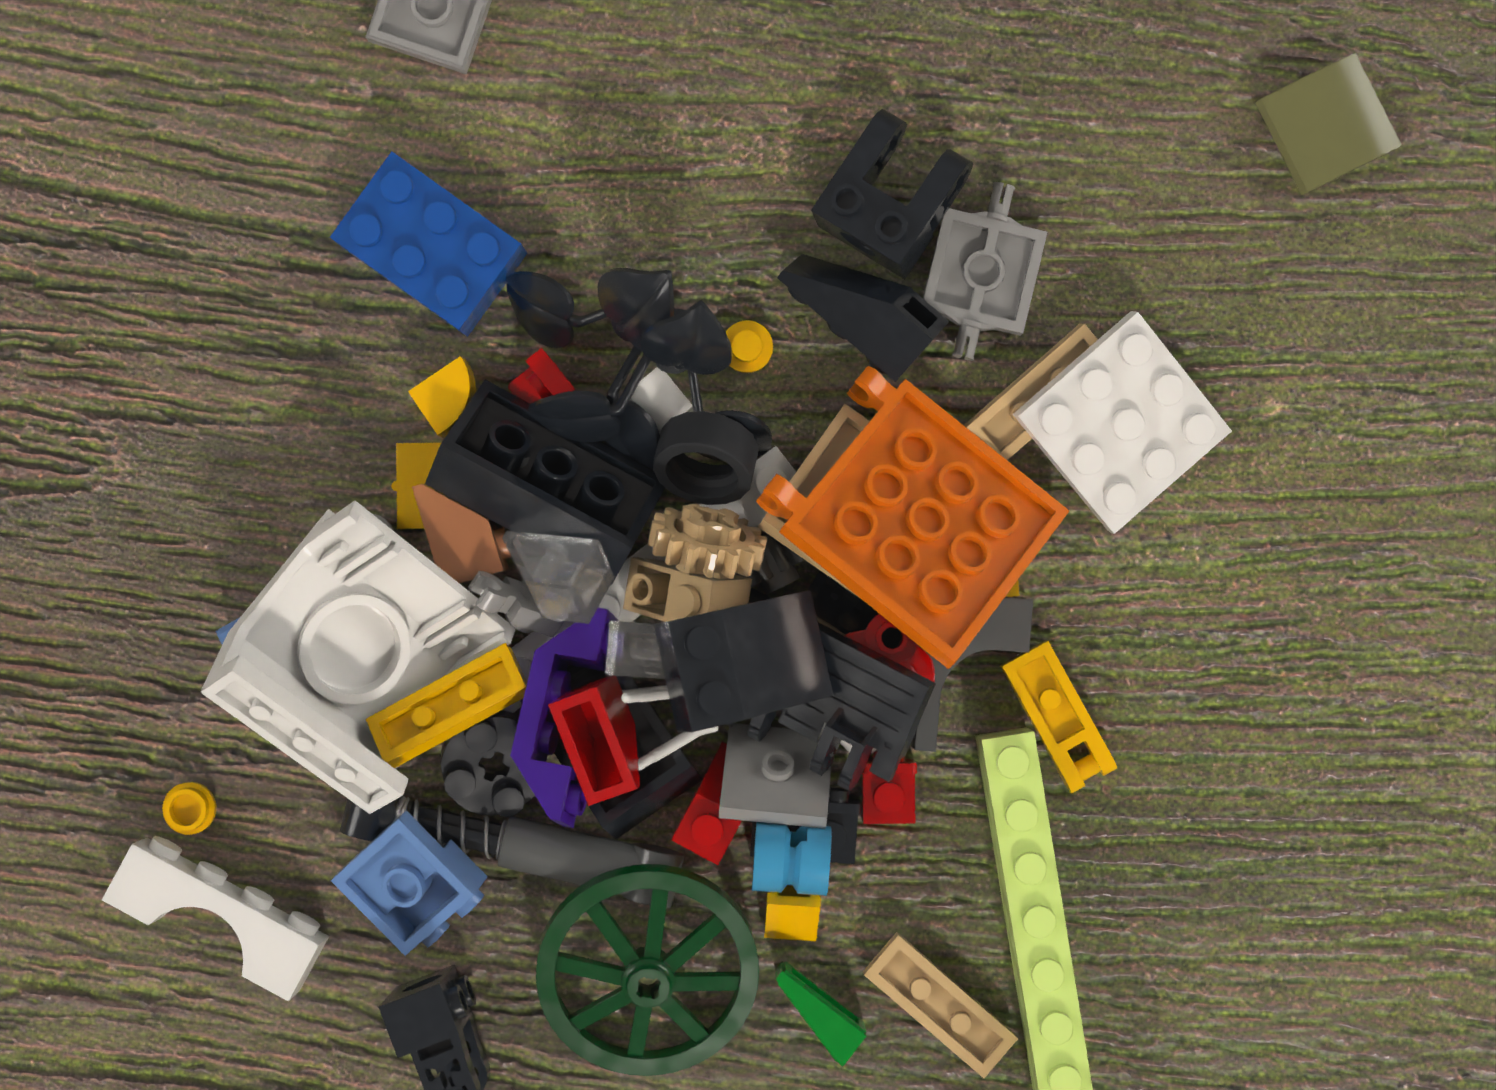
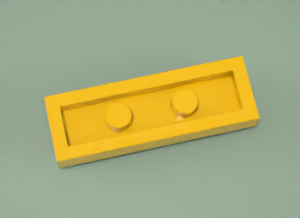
(448, 706)

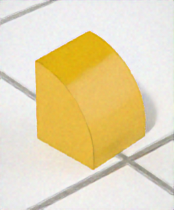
(445, 395)
(792, 915)

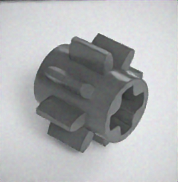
(776, 568)

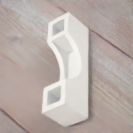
(274, 945)

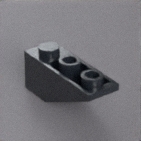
(872, 313)

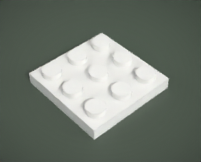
(1122, 422)

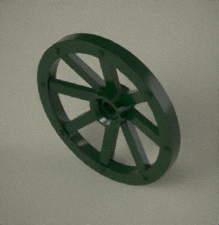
(648, 963)

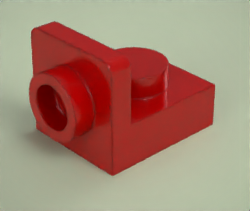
(540, 379)
(892, 800)

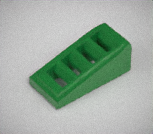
(830, 1021)

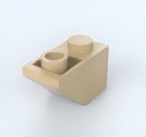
(669, 594)

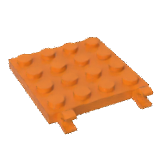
(919, 518)

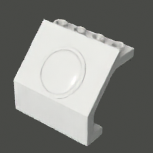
(341, 637)

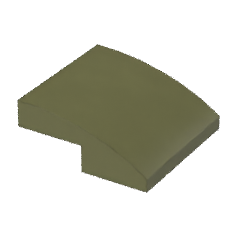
(1328, 124)

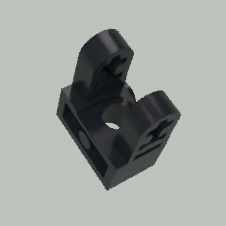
(875, 221)
(432, 1023)

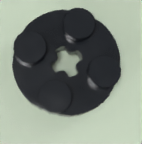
(466, 778)

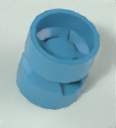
(791, 859)

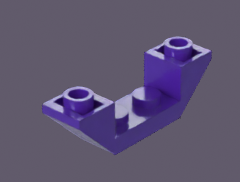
(536, 730)

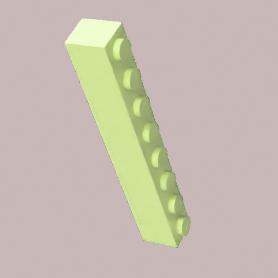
(1033, 910)

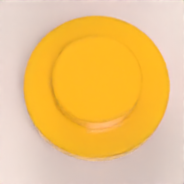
(750, 346)
(189, 808)

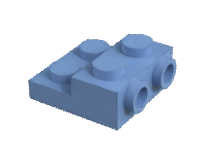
(411, 883)

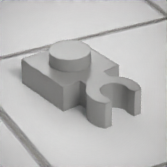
(512, 600)

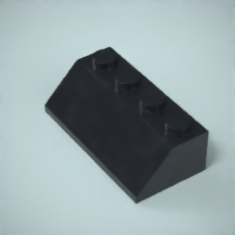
(560, 492)

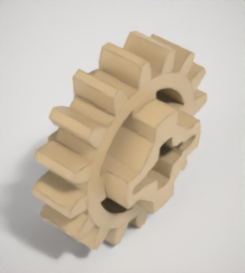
(707, 541)

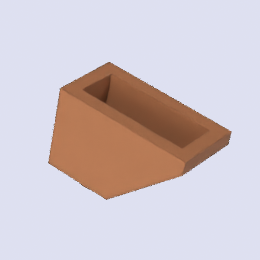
(459, 536)

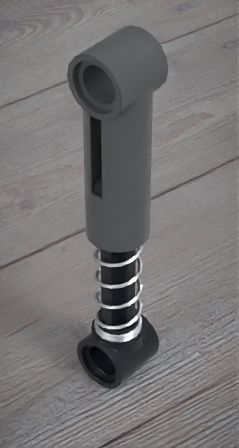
(519, 843)

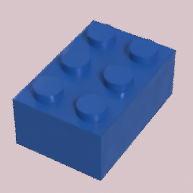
(429, 244)

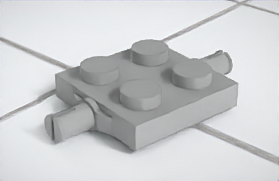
(984, 271)

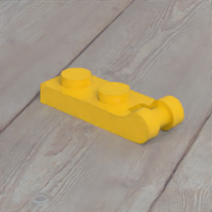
(1058, 714)

